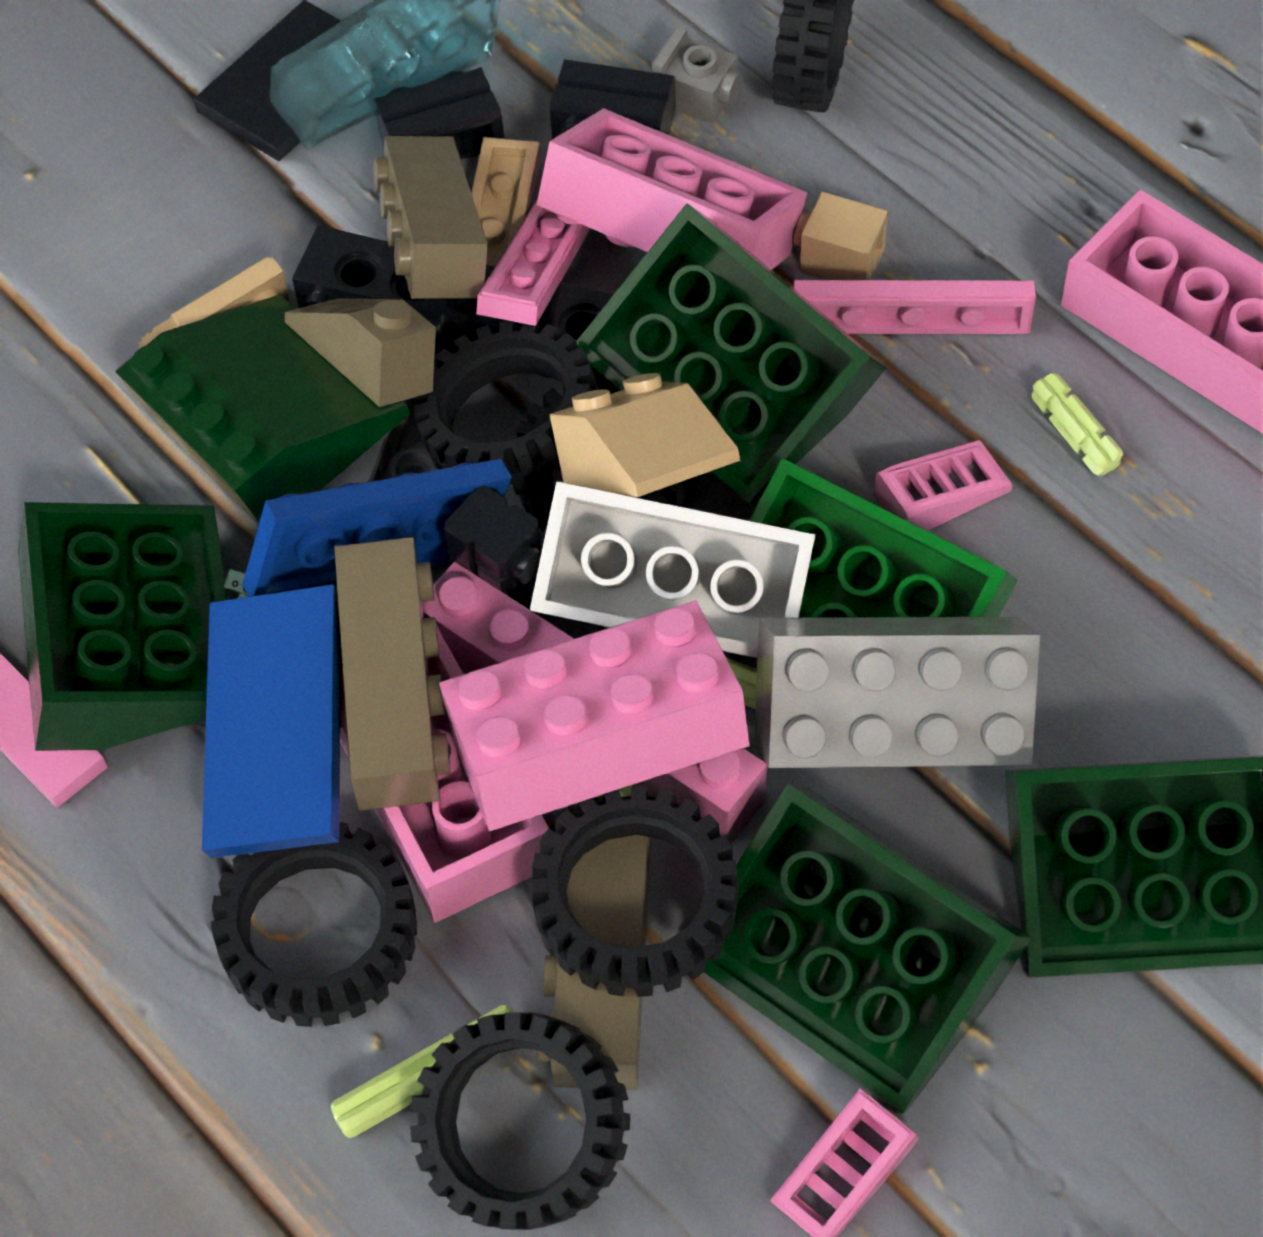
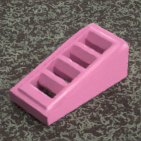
(897, 481)
(859, 1109)

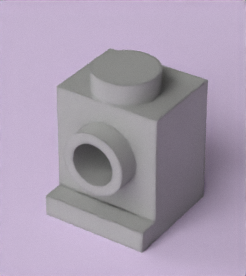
(703, 75)

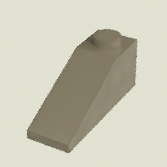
(373, 343)

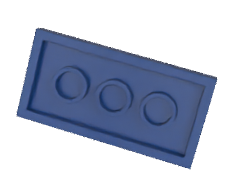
(300, 531)

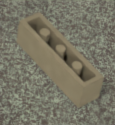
(431, 217)
(387, 674)
(610, 903)

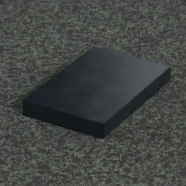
(241, 93)

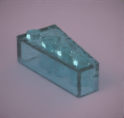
(373, 51)

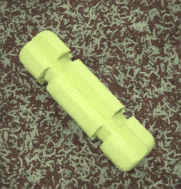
(1077, 424)

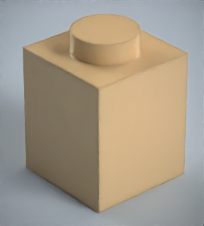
(841, 239)

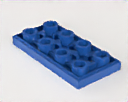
(272, 723)

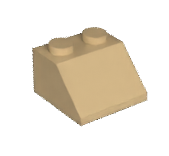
(639, 437)

